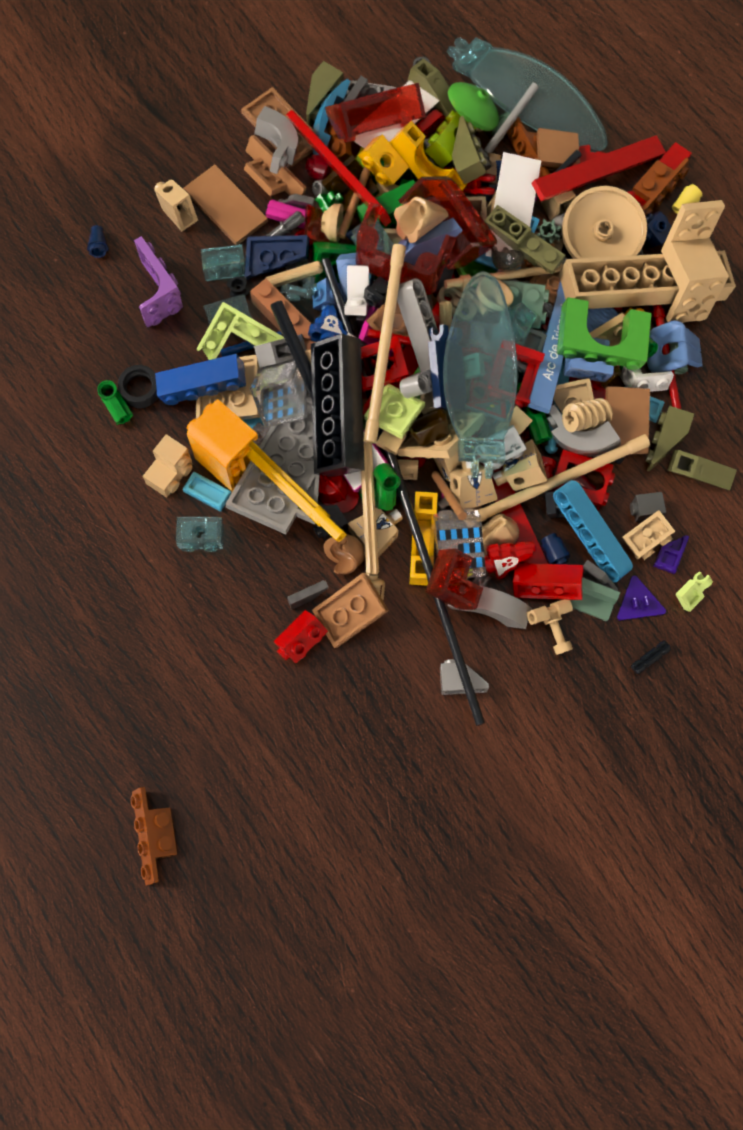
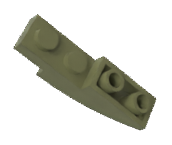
(520, 238)

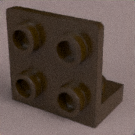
(336, 184)

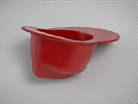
(337, 492)

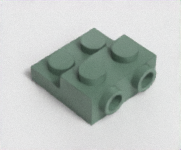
(532, 296)

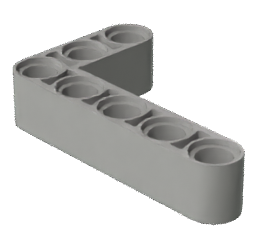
(418, 320)

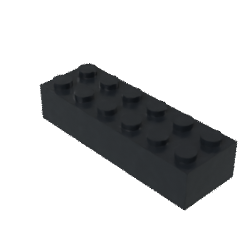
(337, 406)

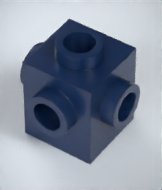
(657, 229)

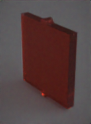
(313, 224)

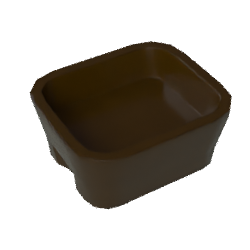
(430, 427)

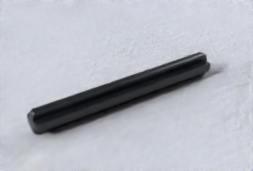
(293, 343)

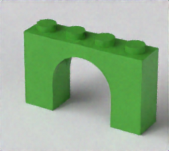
(576, 341)

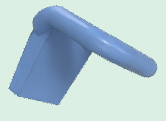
(686, 353)

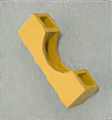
(409, 145)
(424, 507)

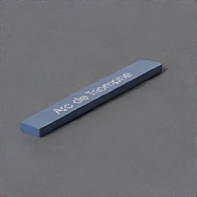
(548, 371)

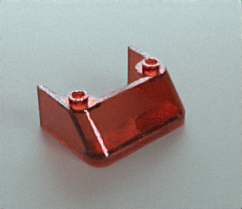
(376, 111)
(476, 235)
(427, 267)

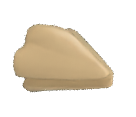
(418, 218)
(499, 530)

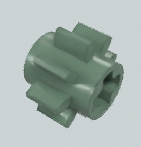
(546, 227)

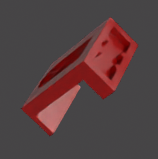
(534, 359)
(392, 375)
(597, 497)

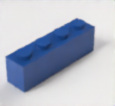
(200, 379)

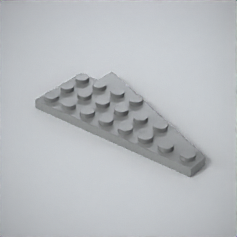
(259, 497)

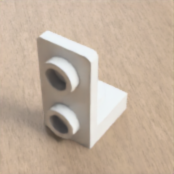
(356, 283)
(654, 381)

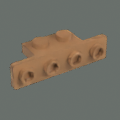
(260, 171)

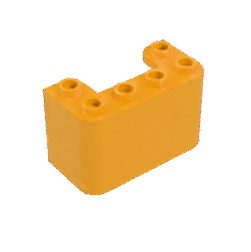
(221, 443)

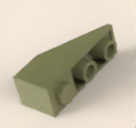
(323, 82)
(432, 82)
(466, 155)
(673, 430)
(701, 469)

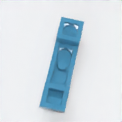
(321, 120)

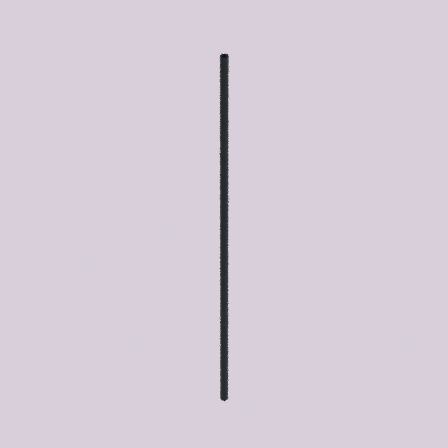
(413, 523)

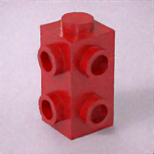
(300, 637)

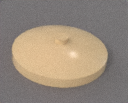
(604, 224)

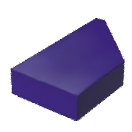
(671, 554)

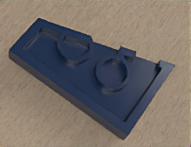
(274, 252)

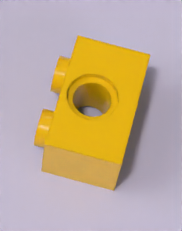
(394, 164)

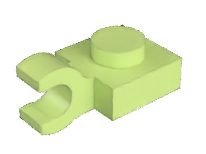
(692, 591)

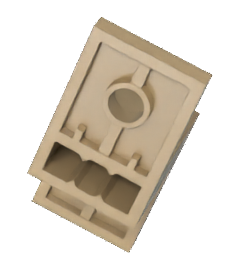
(694, 261)

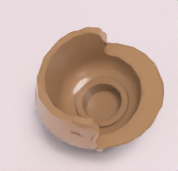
(347, 553)

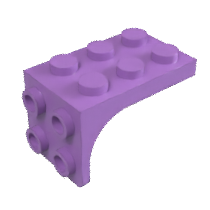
(167, 298)

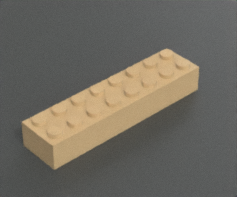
(626, 281)

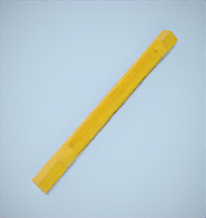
(294, 491)

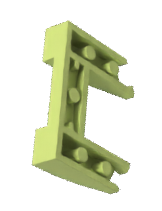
(231, 320)

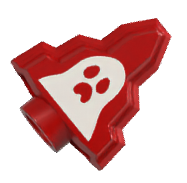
(506, 556)

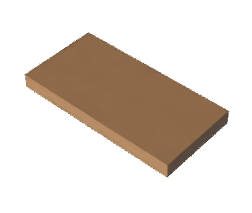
(275, 101)
(225, 205)

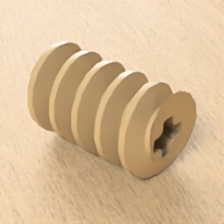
(586, 414)

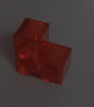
(450, 582)

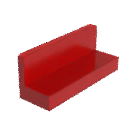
(548, 581)

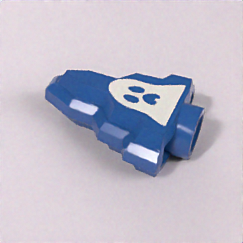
(326, 325)

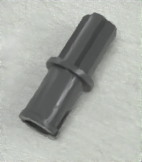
(287, 226)

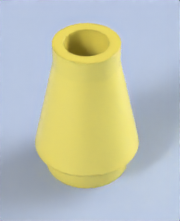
(690, 194)

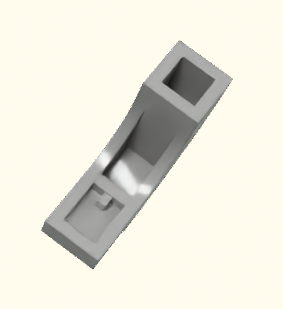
(281, 133)
(586, 443)
(502, 607)

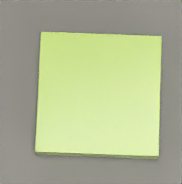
(397, 412)

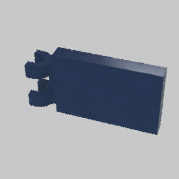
(436, 357)

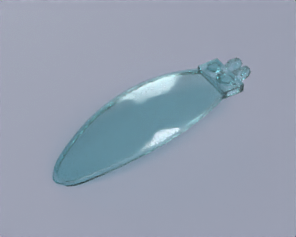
(508, 76)
(481, 373)

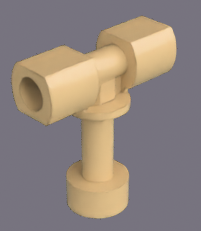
(551, 616)

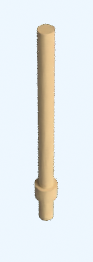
(520, 273)

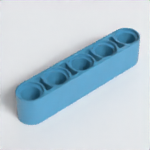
(592, 530)

